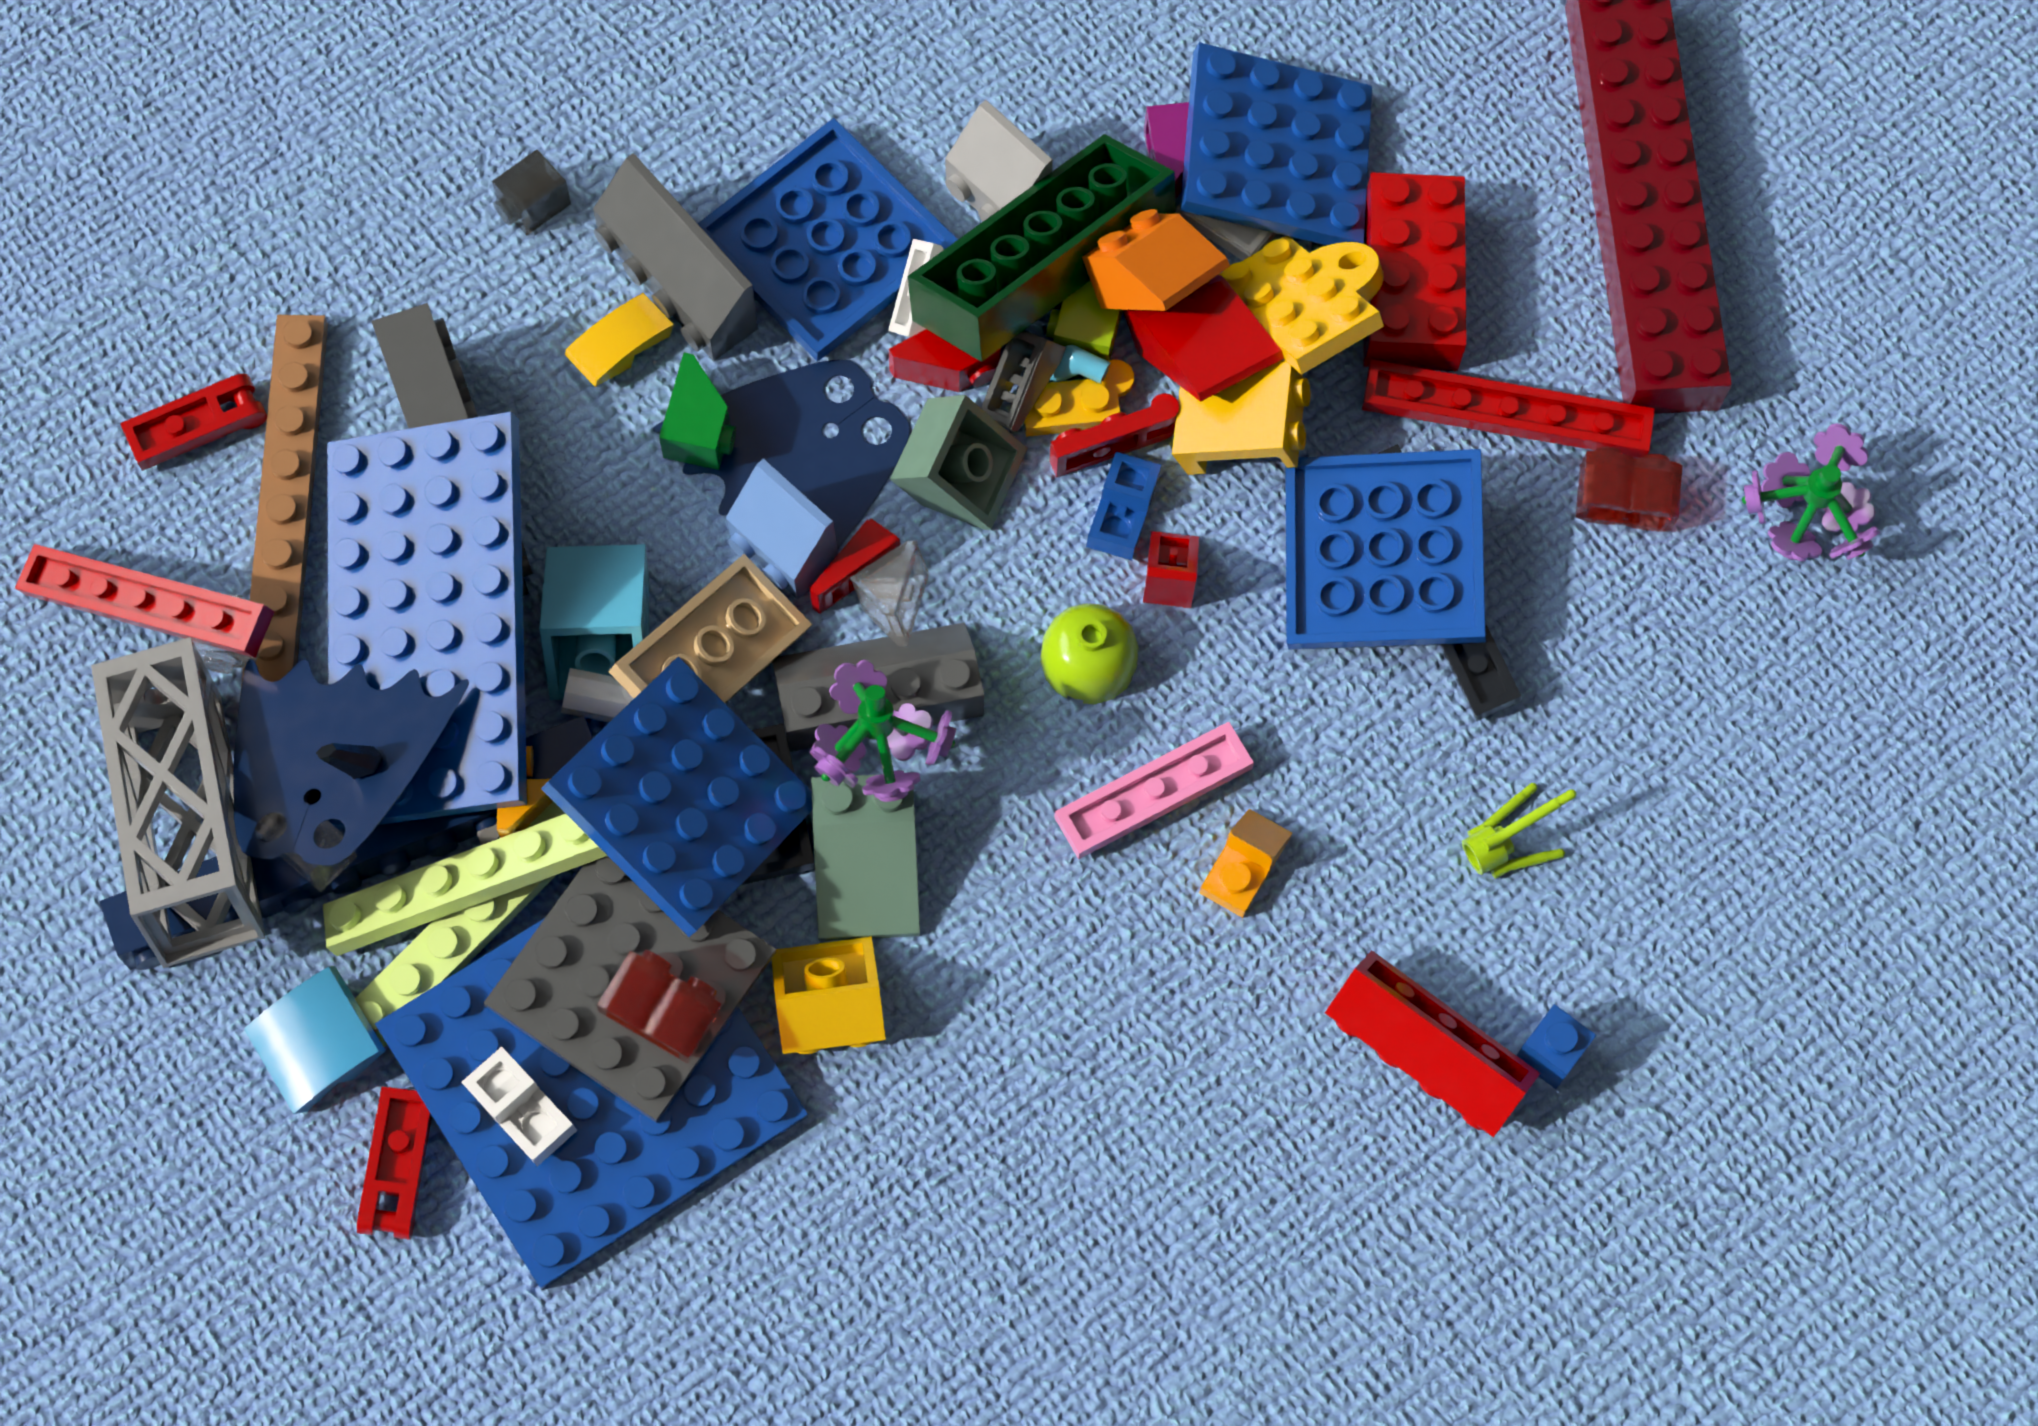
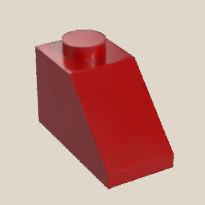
(939, 364)

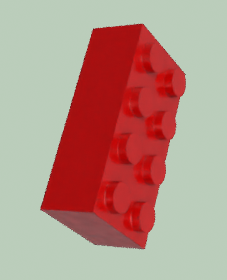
(1420, 243)

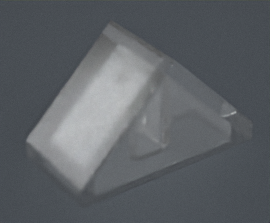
(893, 590)

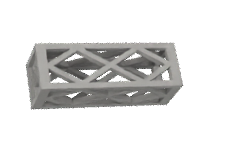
(186, 711)

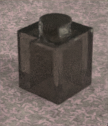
(530, 193)

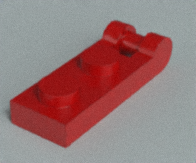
(193, 421)
(1116, 433)
(395, 1163)

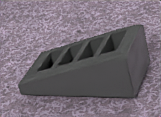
(1040, 359)

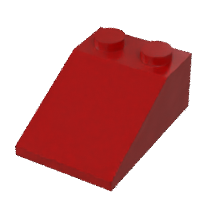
(1204, 340)

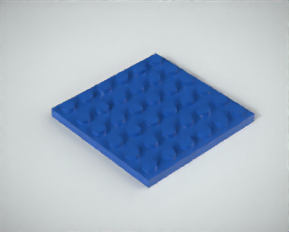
(618, 1161)

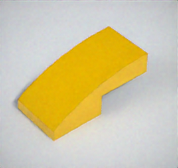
(616, 338)

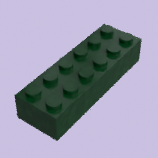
(1033, 247)

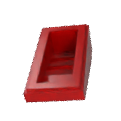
(863, 549)

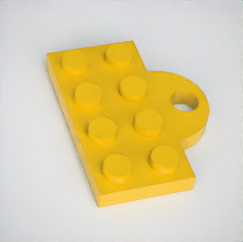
(1310, 300)

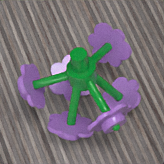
(1842, 502)
(901, 731)

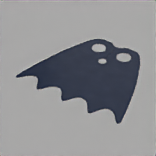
(783, 424)
(278, 763)

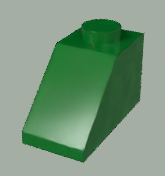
(696, 419)

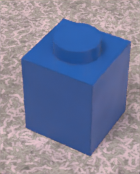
(1556, 1046)

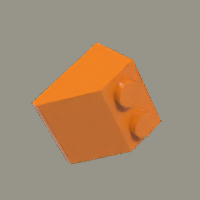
(1152, 263)

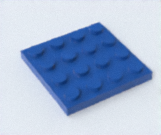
(1276, 147)
(823, 237)
(1385, 550)
(681, 796)

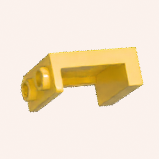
(1244, 421)

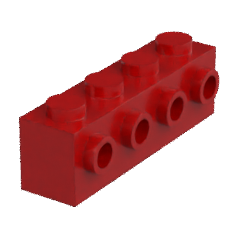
(1431, 1043)

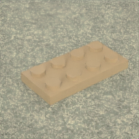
(720, 633)

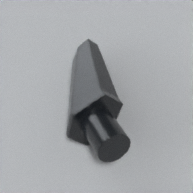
(351, 759)

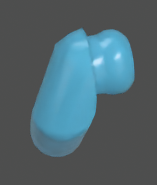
(1081, 362)

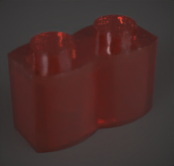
(1629, 490)
(660, 1005)

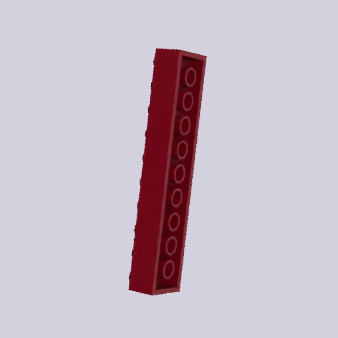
(1648, 205)

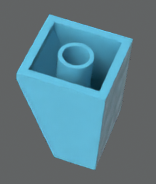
(592, 609)

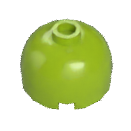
(1089, 653)

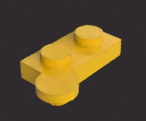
(1079, 402)

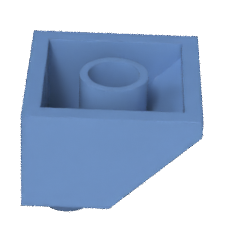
(781, 531)

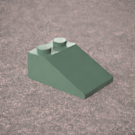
(864, 863)

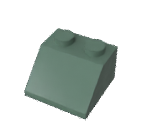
(959, 461)

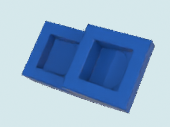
(1123, 506)

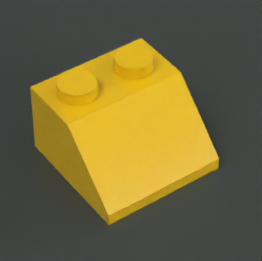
(827, 996)

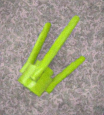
(1489, 847)

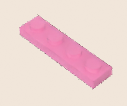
(1153, 790)

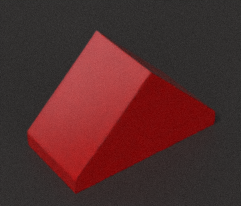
(1171, 569)

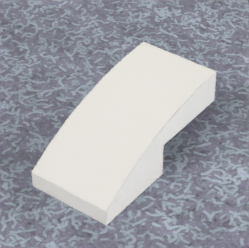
(519, 1106)

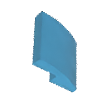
(314, 1039)

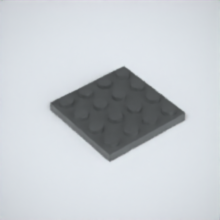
(576, 954)

